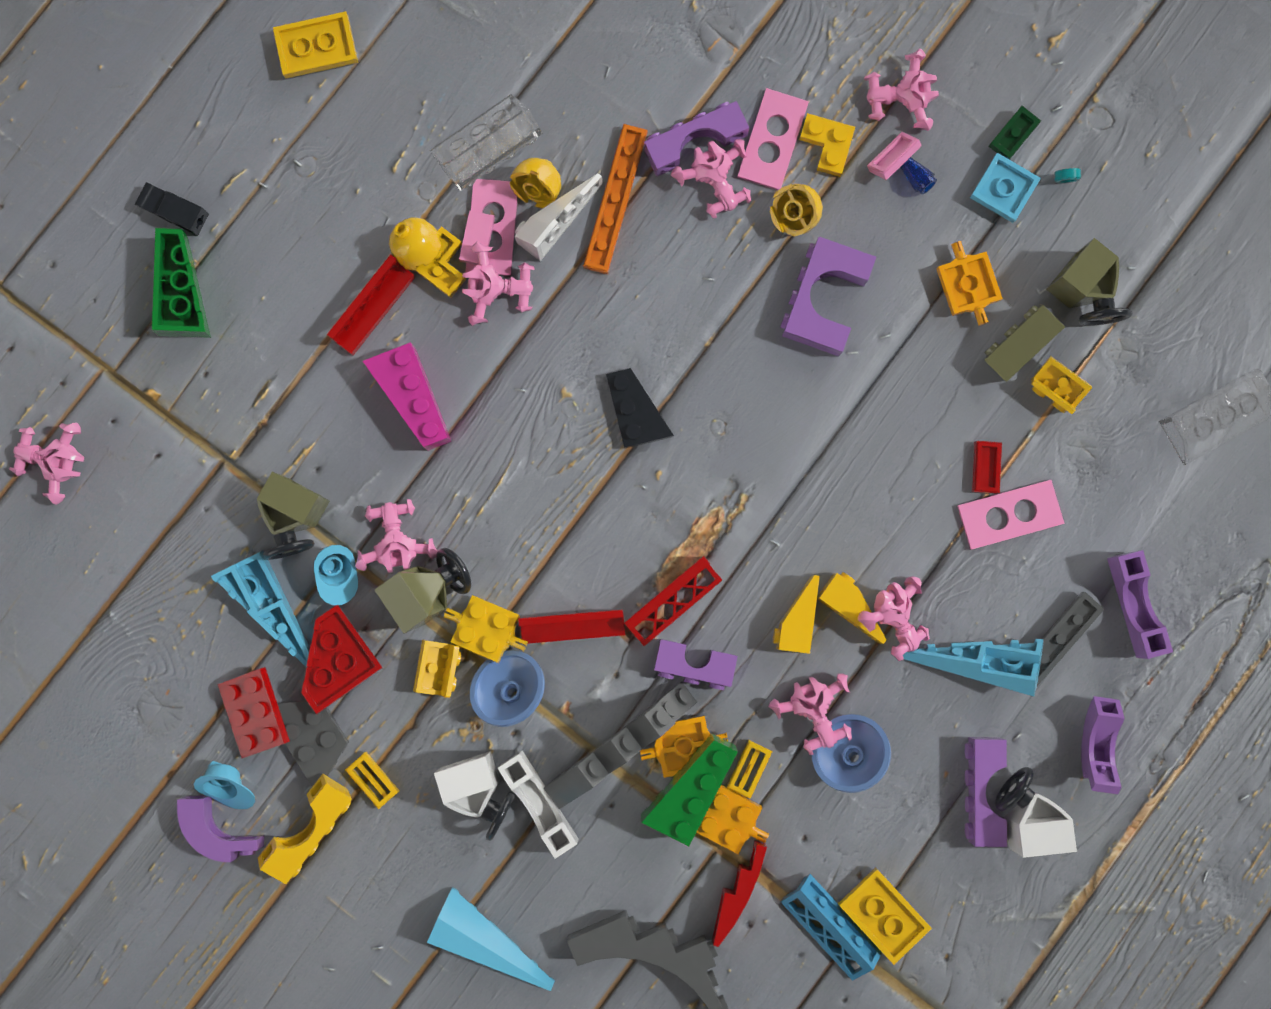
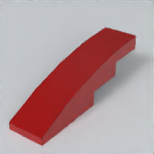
(734, 900)

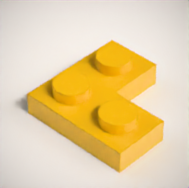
(834, 139)
(439, 271)

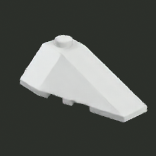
(548, 224)

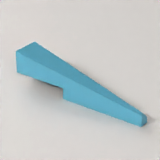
(259, 592)
(1006, 665)
(469, 934)

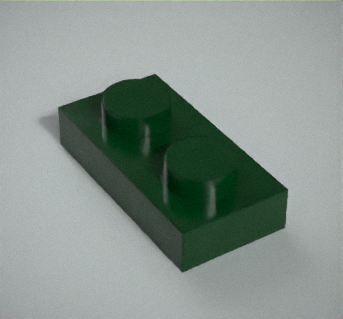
(1015, 133)

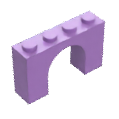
(825, 260)

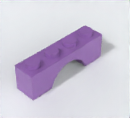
(723, 125)
(1131, 583)
(984, 758)

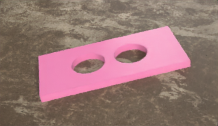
(793, 111)
(498, 192)
(1046, 515)

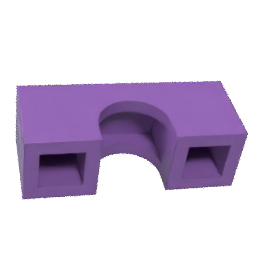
(718, 669)

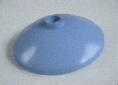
(496, 683)
(868, 742)

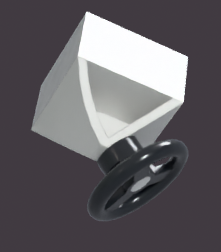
(469, 788)
(1036, 822)

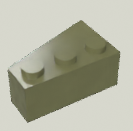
(1023, 341)

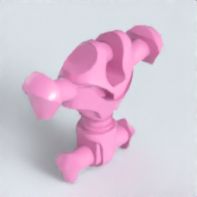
(912, 91)
(712, 169)
(486, 285)
(55, 460)
(395, 547)
(894, 608)
(812, 702)

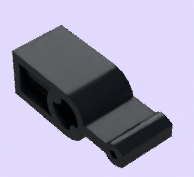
(172, 208)

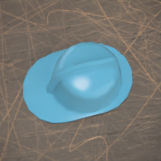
(336, 574)
(224, 785)

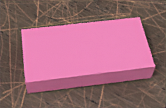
(894, 155)
(478, 229)

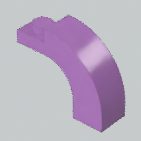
(1098, 744)
(205, 837)

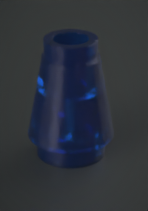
(918, 176)

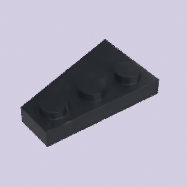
(635, 411)

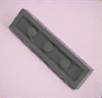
(1067, 631)

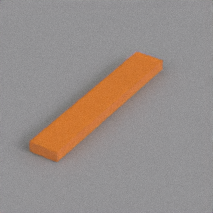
(615, 199)

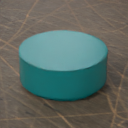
(1067, 175)

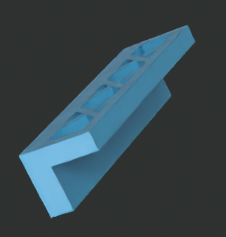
(836, 926)

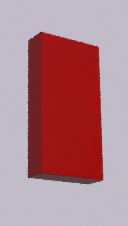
(987, 467)

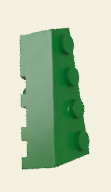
(176, 290)
(688, 796)

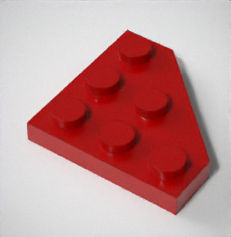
(335, 660)

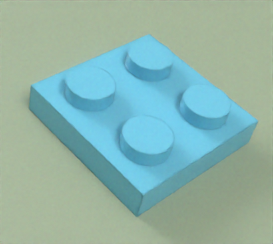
(1005, 188)

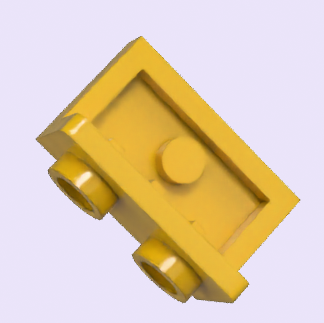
(1060, 385)
(437, 668)

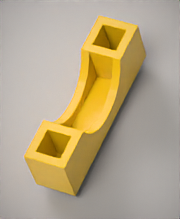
(285, 856)

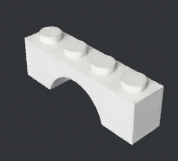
(548, 818)

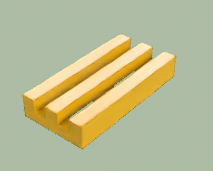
(758, 748)
(379, 772)

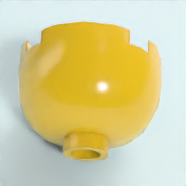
(536, 181)
(796, 209)
(414, 242)

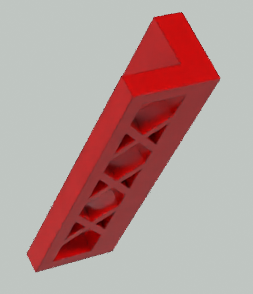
(371, 305)
(668, 592)
(572, 626)

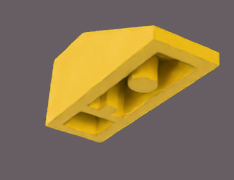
(848, 602)
(797, 625)

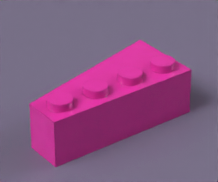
(407, 387)

